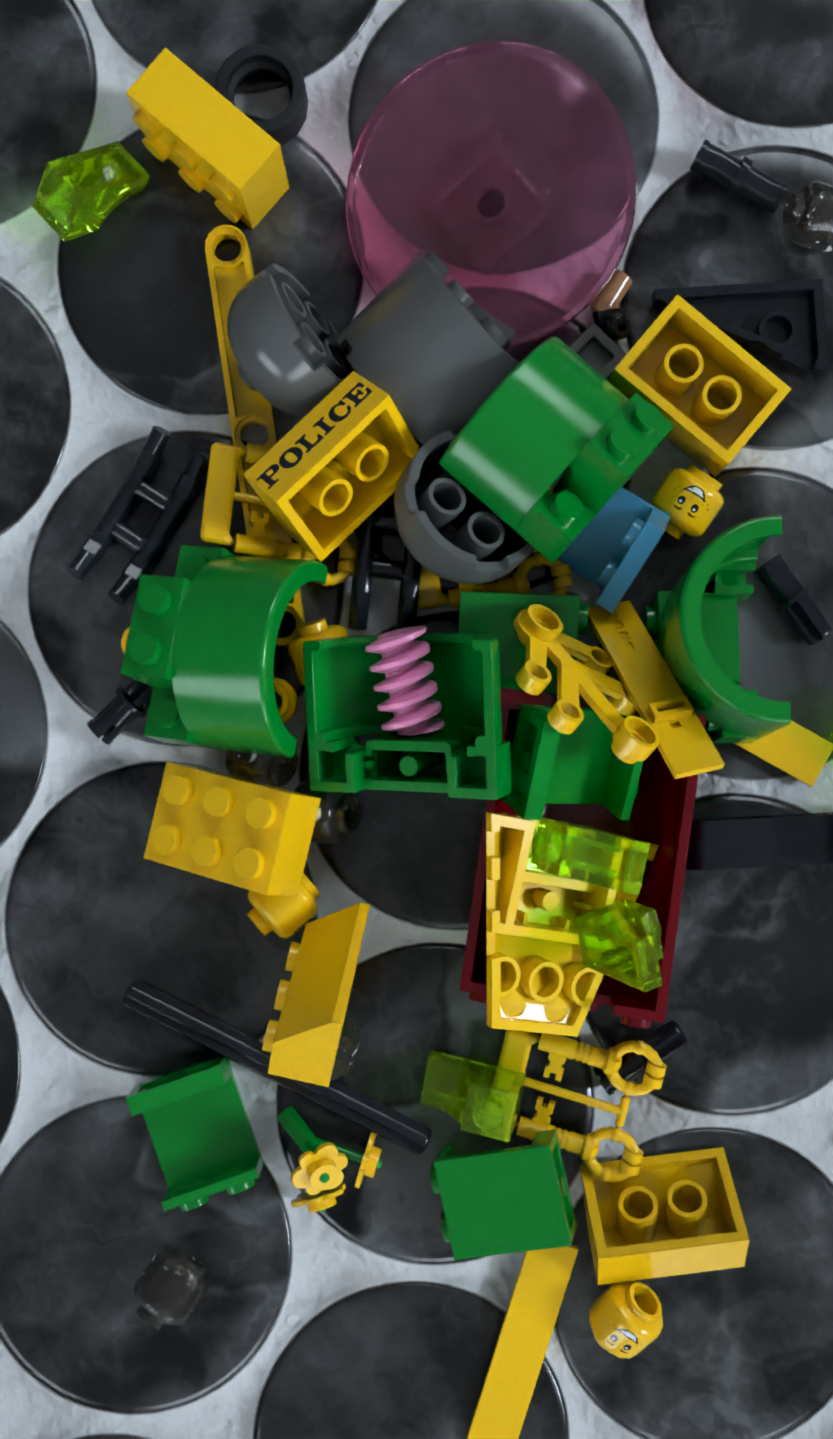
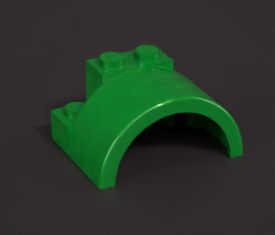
(534, 427)
(701, 634)
(212, 646)
(459, 759)

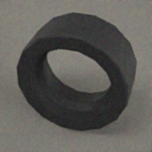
(270, 61)

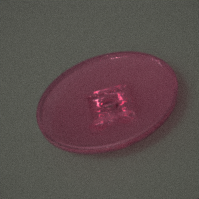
(507, 125)

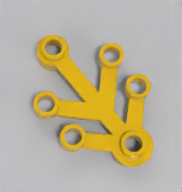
(542, 635)

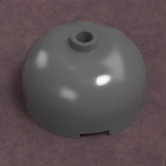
(284, 342)
(449, 525)

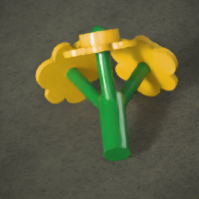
(323, 1164)

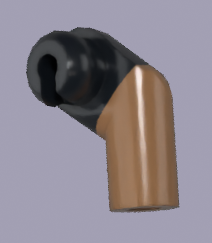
(606, 307)

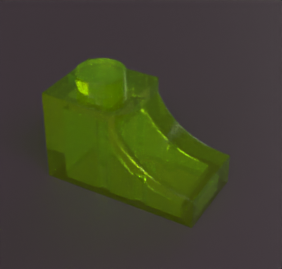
(86, 187)
(589, 855)
(623, 943)
(474, 1093)

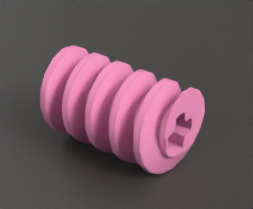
(405, 682)

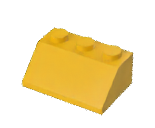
(315, 997)
(665, 1220)

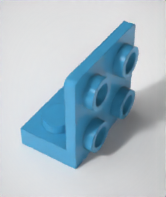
(616, 545)

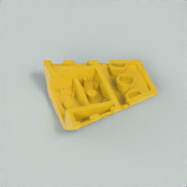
(533, 936)

